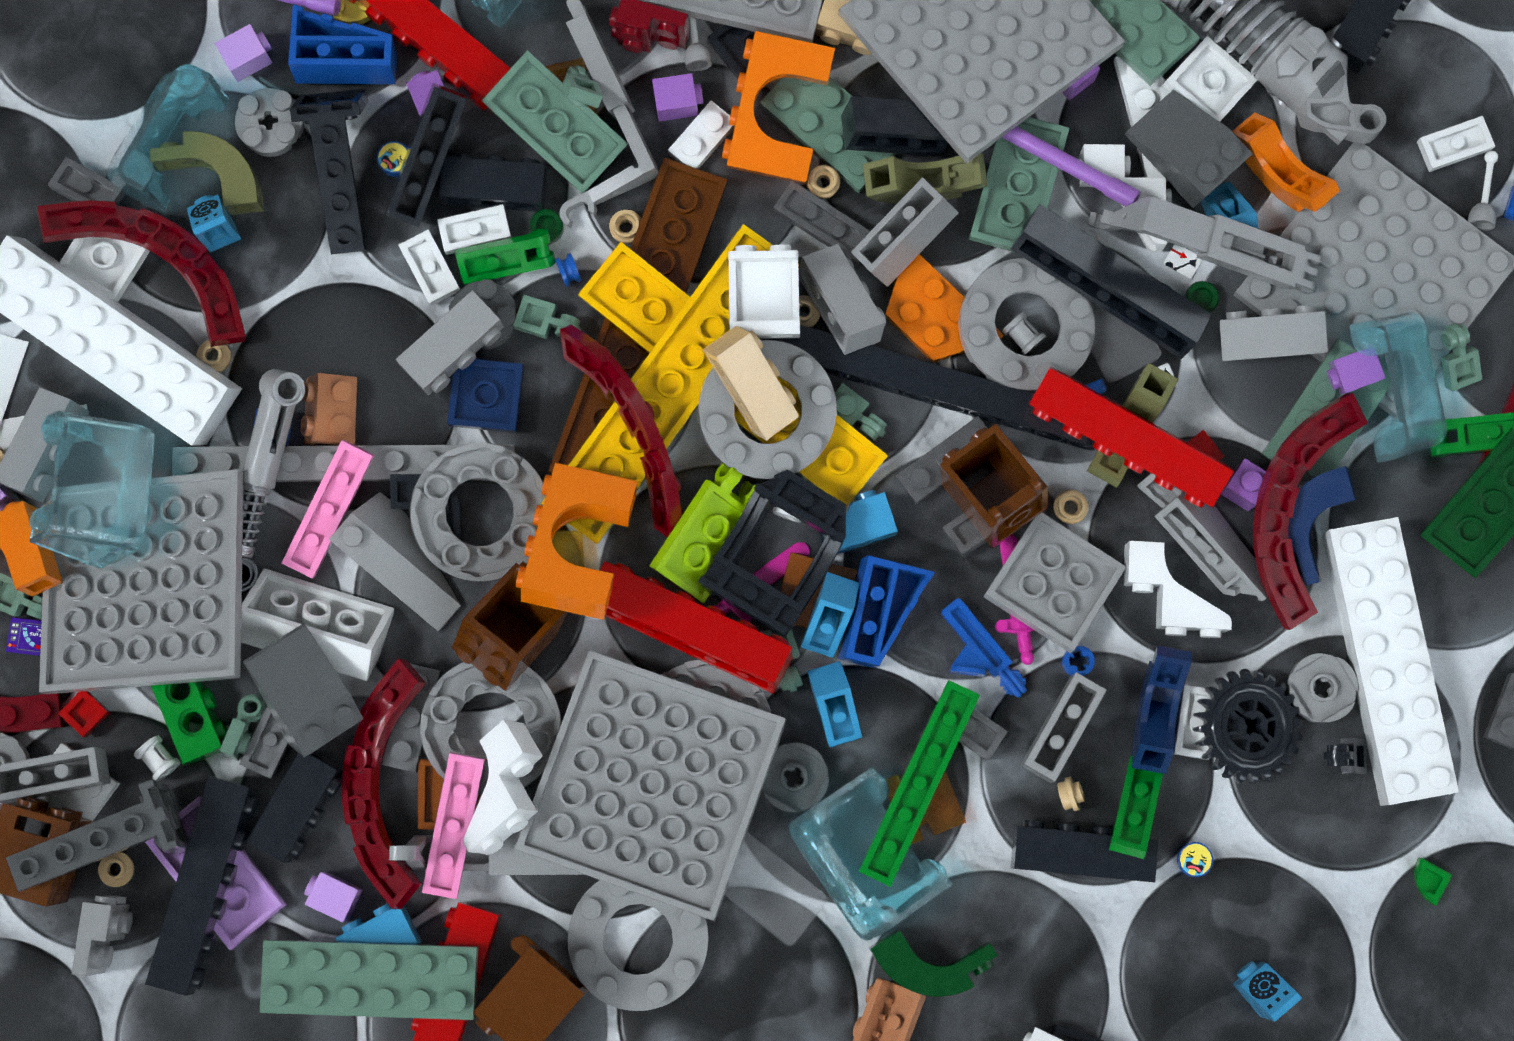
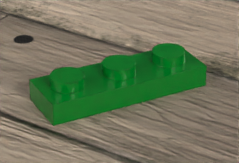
(1136, 812)

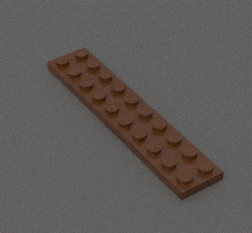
(670, 241)

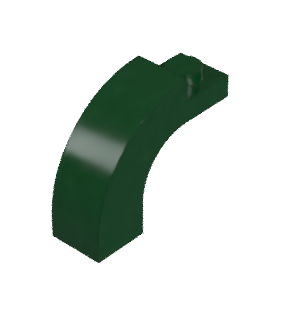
(912, 973)

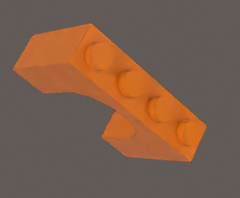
(769, 60)
(571, 496)
(30, 565)

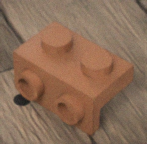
(329, 409)
(889, 1013)

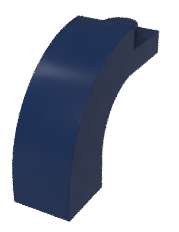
(1313, 498)
(1158, 709)

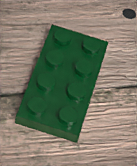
(1479, 514)

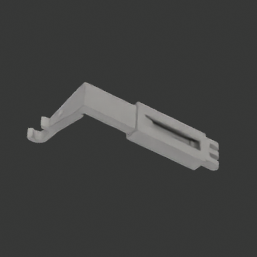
(618, 106)
(1216, 240)
(503, 862)

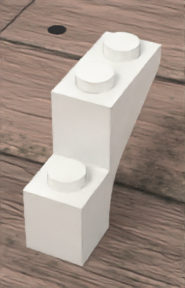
(1113, 162)
(1176, 606)
(504, 802)

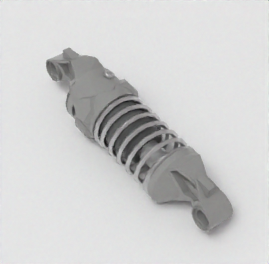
(1292, 64)

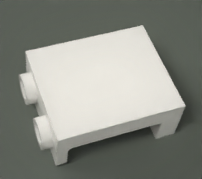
(764, 291)

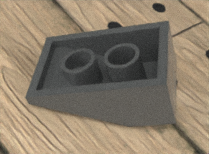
(1188, 146)
(303, 691)

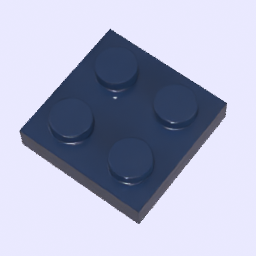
(486, 396)

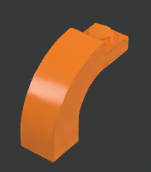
(1280, 168)

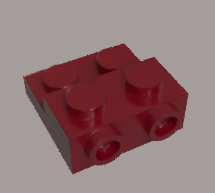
(642, 23)

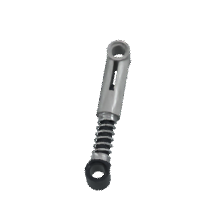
(265, 457)

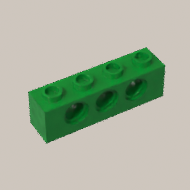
(177, 714)

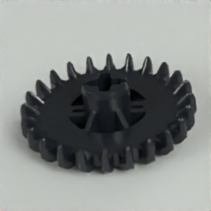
(1221, 729)

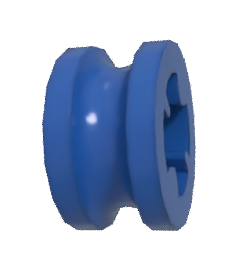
(568, 270)
(1084, 652)

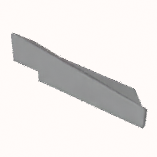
(1207, 540)

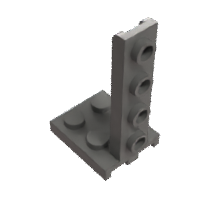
(150, 819)

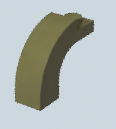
(893, 178)
(238, 180)
(1146, 400)

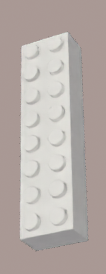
(112, 343)
(1390, 662)

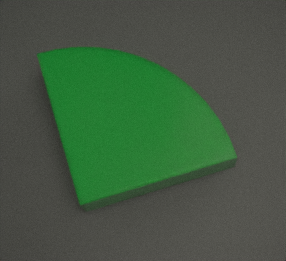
(1430, 880)

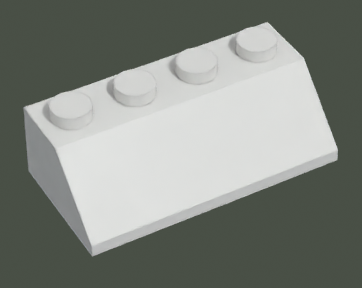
(343, 625)

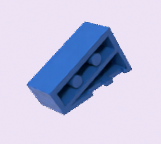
(339, 52)
(881, 606)

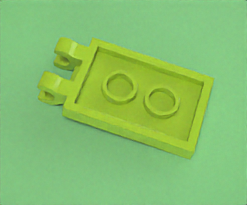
(702, 531)

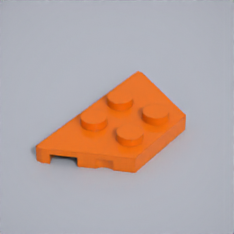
(927, 310)

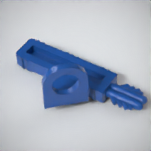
(980, 651)

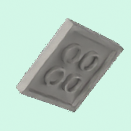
(1055, 582)

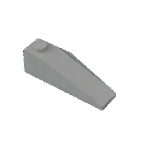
(386, 548)

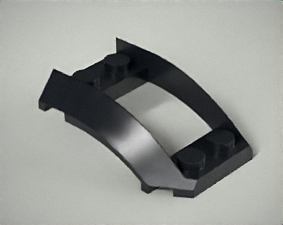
(752, 594)

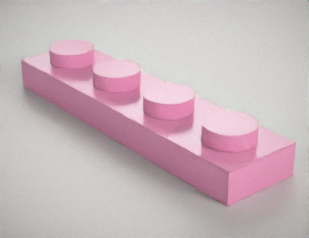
(328, 508)
(452, 821)

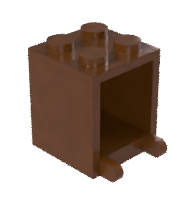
(1003, 498)
(505, 634)
(14, 840)
(530, 997)

